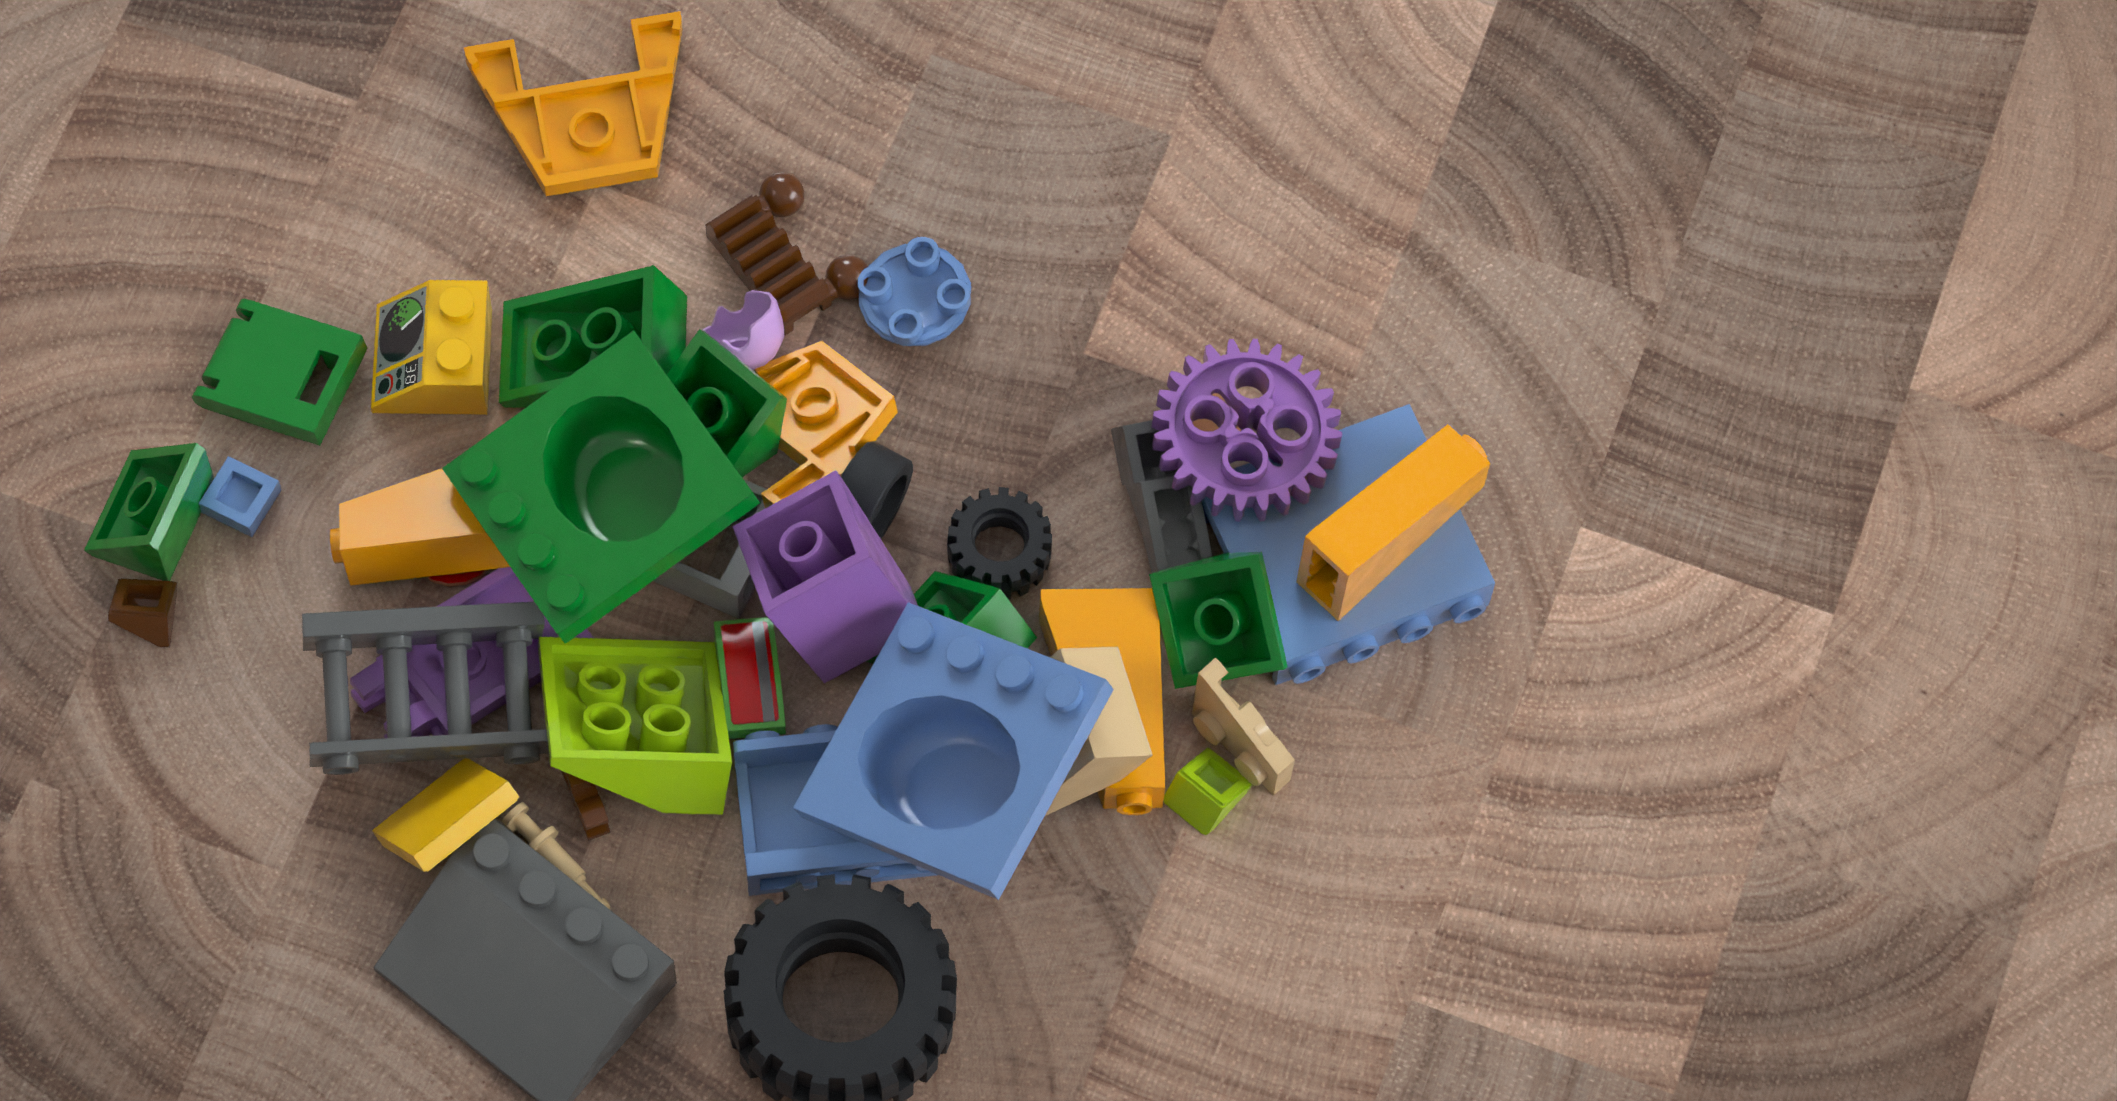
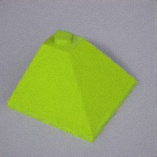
(639, 719)

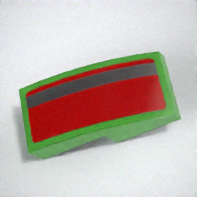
(749, 676)

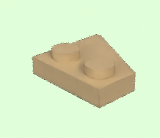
(1241, 731)

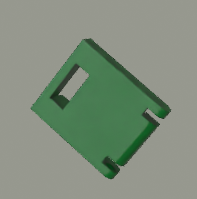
(267, 364)

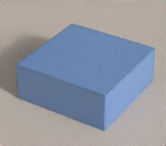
(240, 496)

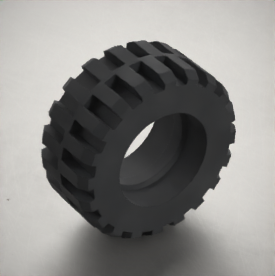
(827, 922)

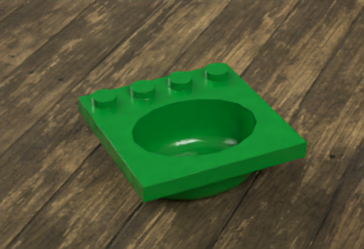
(600, 486)

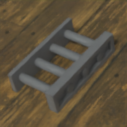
(393, 636)

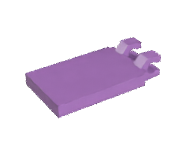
(483, 661)

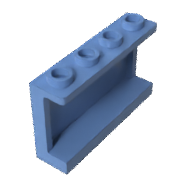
(781, 843)

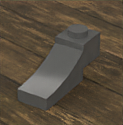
(1169, 524)

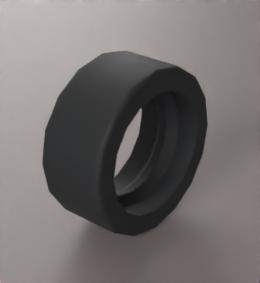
(878, 483)

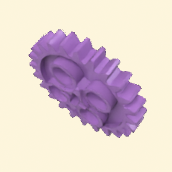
(1286, 402)

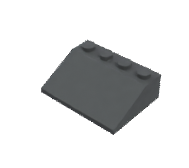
(526, 966)

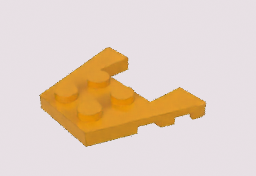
(590, 128)
(827, 414)

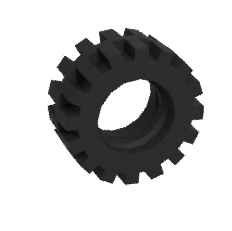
(996, 512)

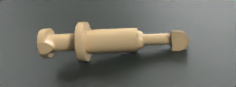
(547, 846)

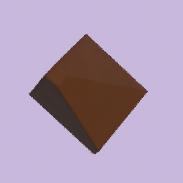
(145, 609)

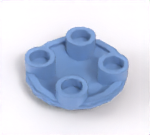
(914, 293)

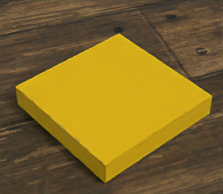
(446, 814)

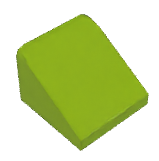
(1206, 791)

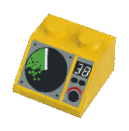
(433, 349)

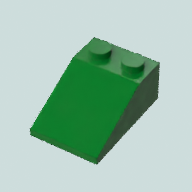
(567, 327)

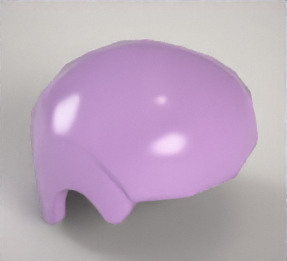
(752, 332)

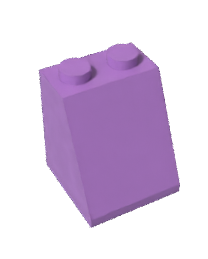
(824, 576)

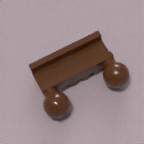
(769, 262)

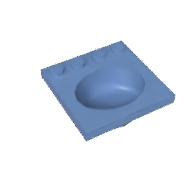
(953, 749)

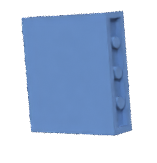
(1431, 586)

